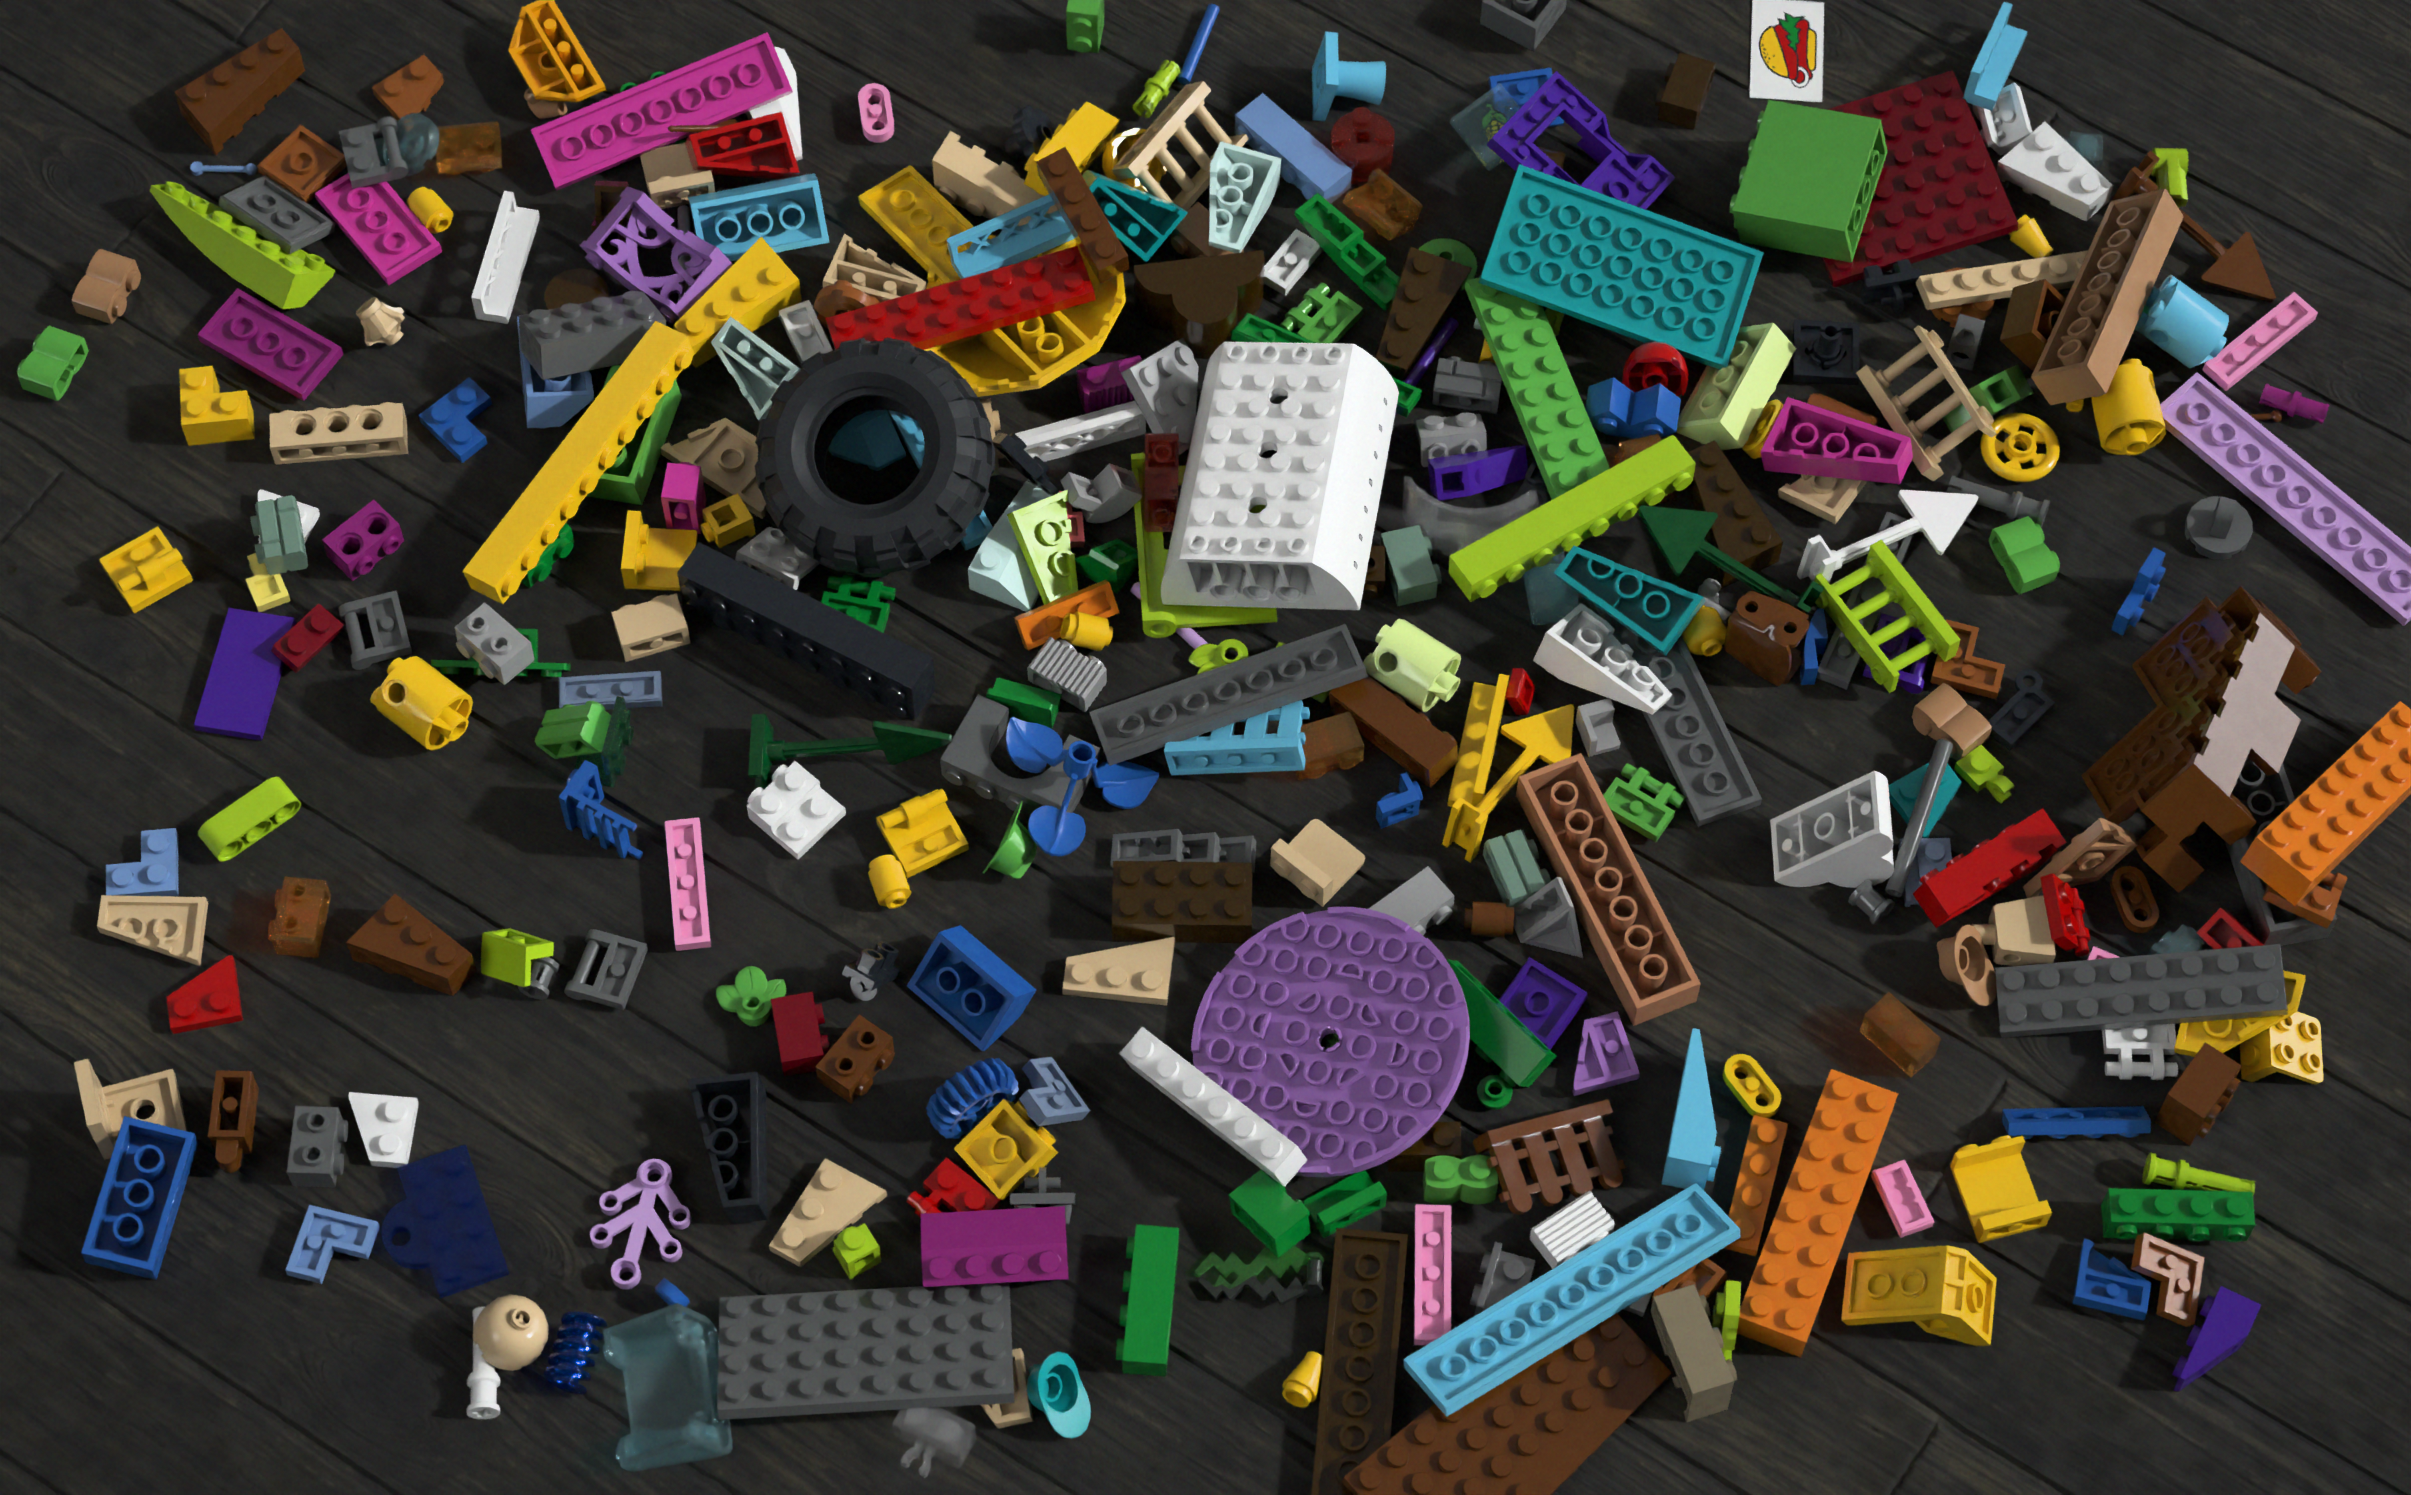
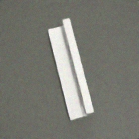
(504, 260)
(1084, 432)

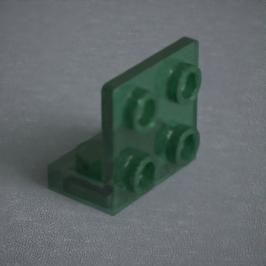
(611, 759)

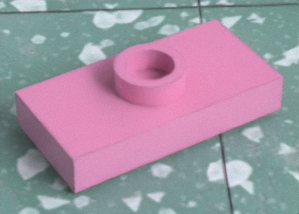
(1902, 1198)

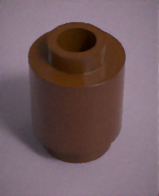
(1489, 919)

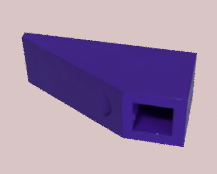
(1476, 471)
(2221, 1334)

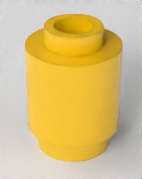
(430, 209)
(1086, 630)
(889, 881)

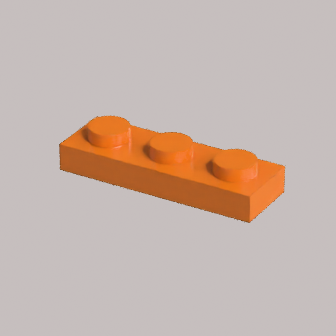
(1046, 620)

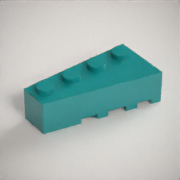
(1639, 602)

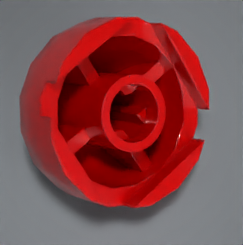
(1653, 365)

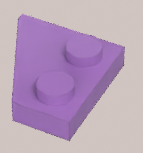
(1604, 1055)

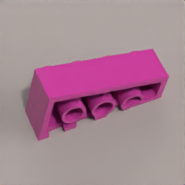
(1834, 445)

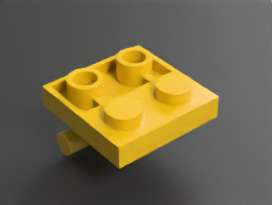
(146, 569)
(922, 832)

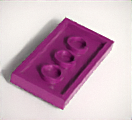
(270, 344)

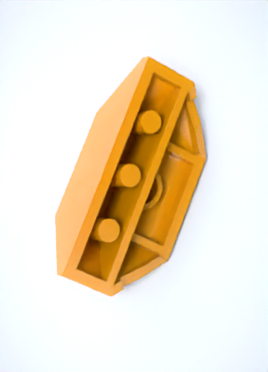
(552, 55)

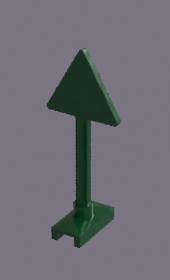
(1682, 534)
(896, 741)

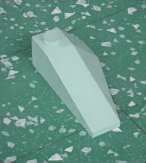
(1239, 194)

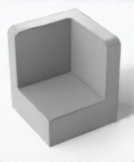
(1596, 727)

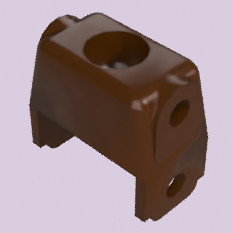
(1759, 639)

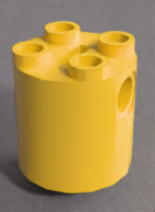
(2129, 412)
(423, 702)

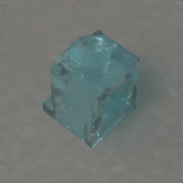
(2183, 940)

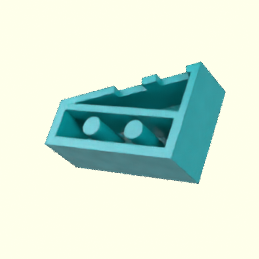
(1135, 216)

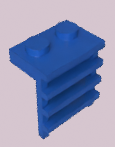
(582, 799)

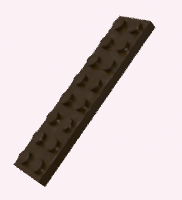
(1359, 1354)

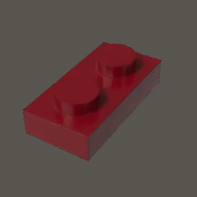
(307, 638)

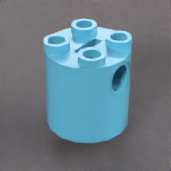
(2183, 323)

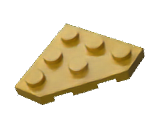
(2231, 1032)

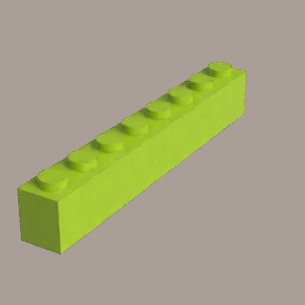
(1571, 518)

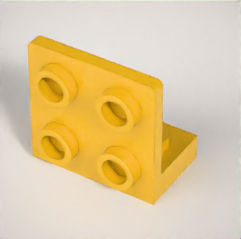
(654, 554)

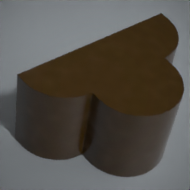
(1200, 297)

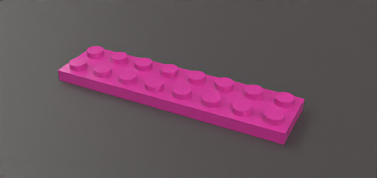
(640, 116)

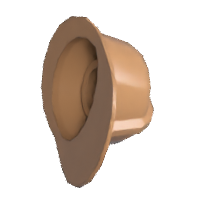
(1967, 964)

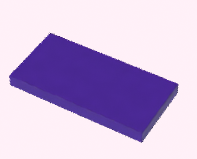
(243, 675)

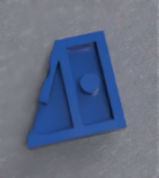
(2109, 1285)

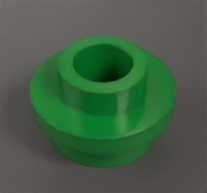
(1492, 1101)

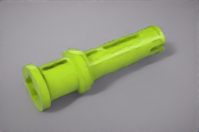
(2182, 1176)

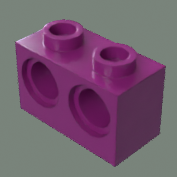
(358, 535)

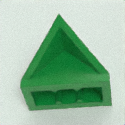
(1110, 562)

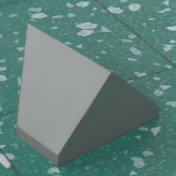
(1549, 920)

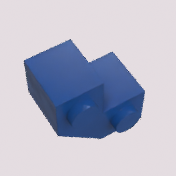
(1631, 414)

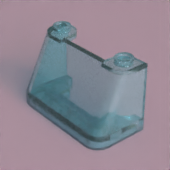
(669, 1388)

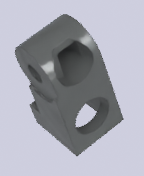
(1967, 340)

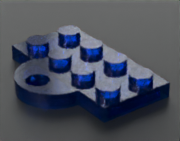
(446, 1224)

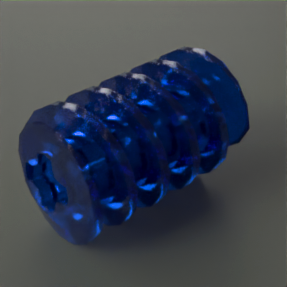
(572, 1351)

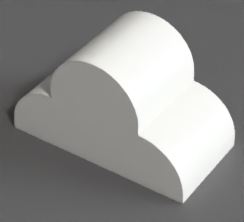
(1836, 837)

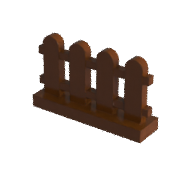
(1536, 1153)

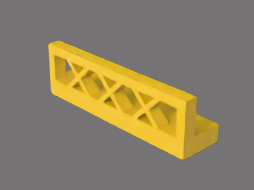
(1478, 741)

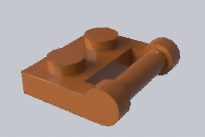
(2318, 905)

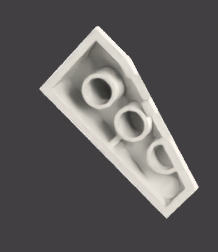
(1588, 655)

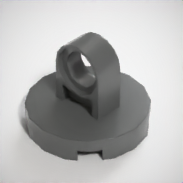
(2218, 527)

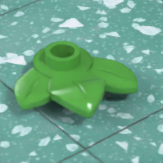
(751, 995)

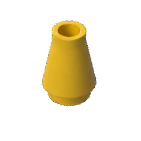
(2030, 238)
(1304, 1381)

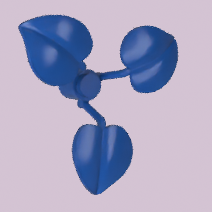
(1055, 830)

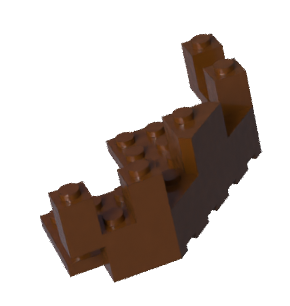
(2213, 710)

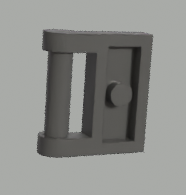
(363, 157)
(386, 626)
(615, 974)

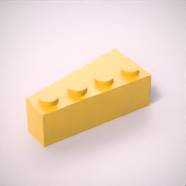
(748, 292)

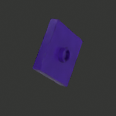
(1543, 1001)

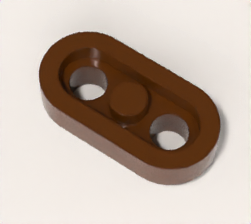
(2133, 902)

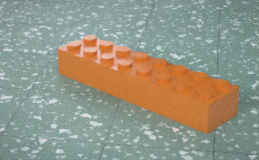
(2336, 810)
(1815, 1213)

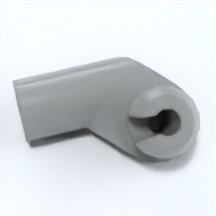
(1709, 591)

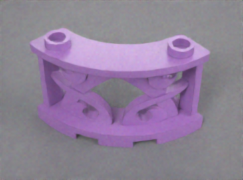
(705, 258)

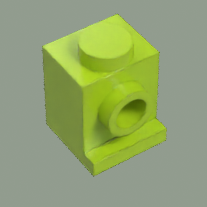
(854, 1245)

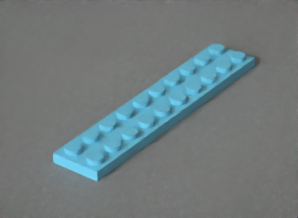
(1571, 1299)

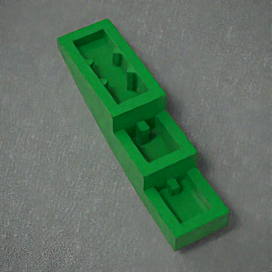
(1348, 249)

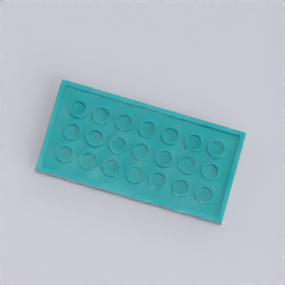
(1621, 267)

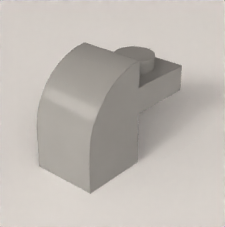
(1104, 497)

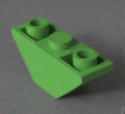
(1994, 394)

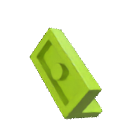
(508, 955)

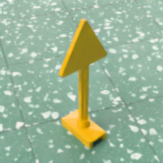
(1542, 737)

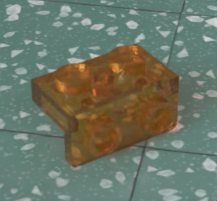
(469, 148)
(1384, 205)

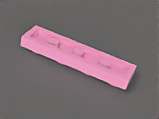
(2260, 341)
(687, 884)
(1432, 1272)

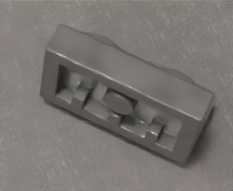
(1503, 1276)

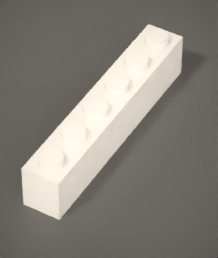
(1213, 1106)

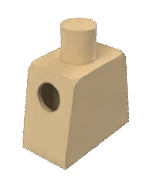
(2019, 933)

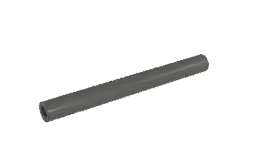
(1919, 817)

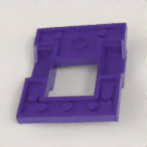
(1620, 174)

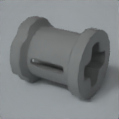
(1871, 902)
(538, 988)

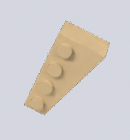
(978, 183)

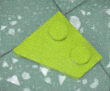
(1726, 1315)

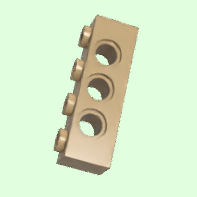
(353, 442)

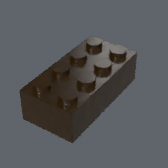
(1182, 901)

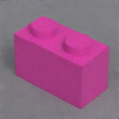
(683, 496)

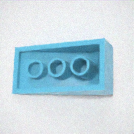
(1693, 1135)

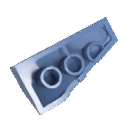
(554, 399)

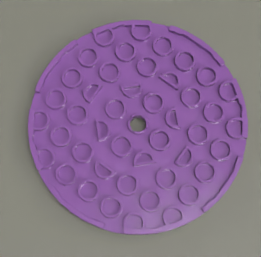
(1395, 1022)

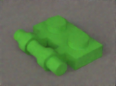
(1330, 322)
(1638, 809)

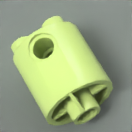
(1414, 665)

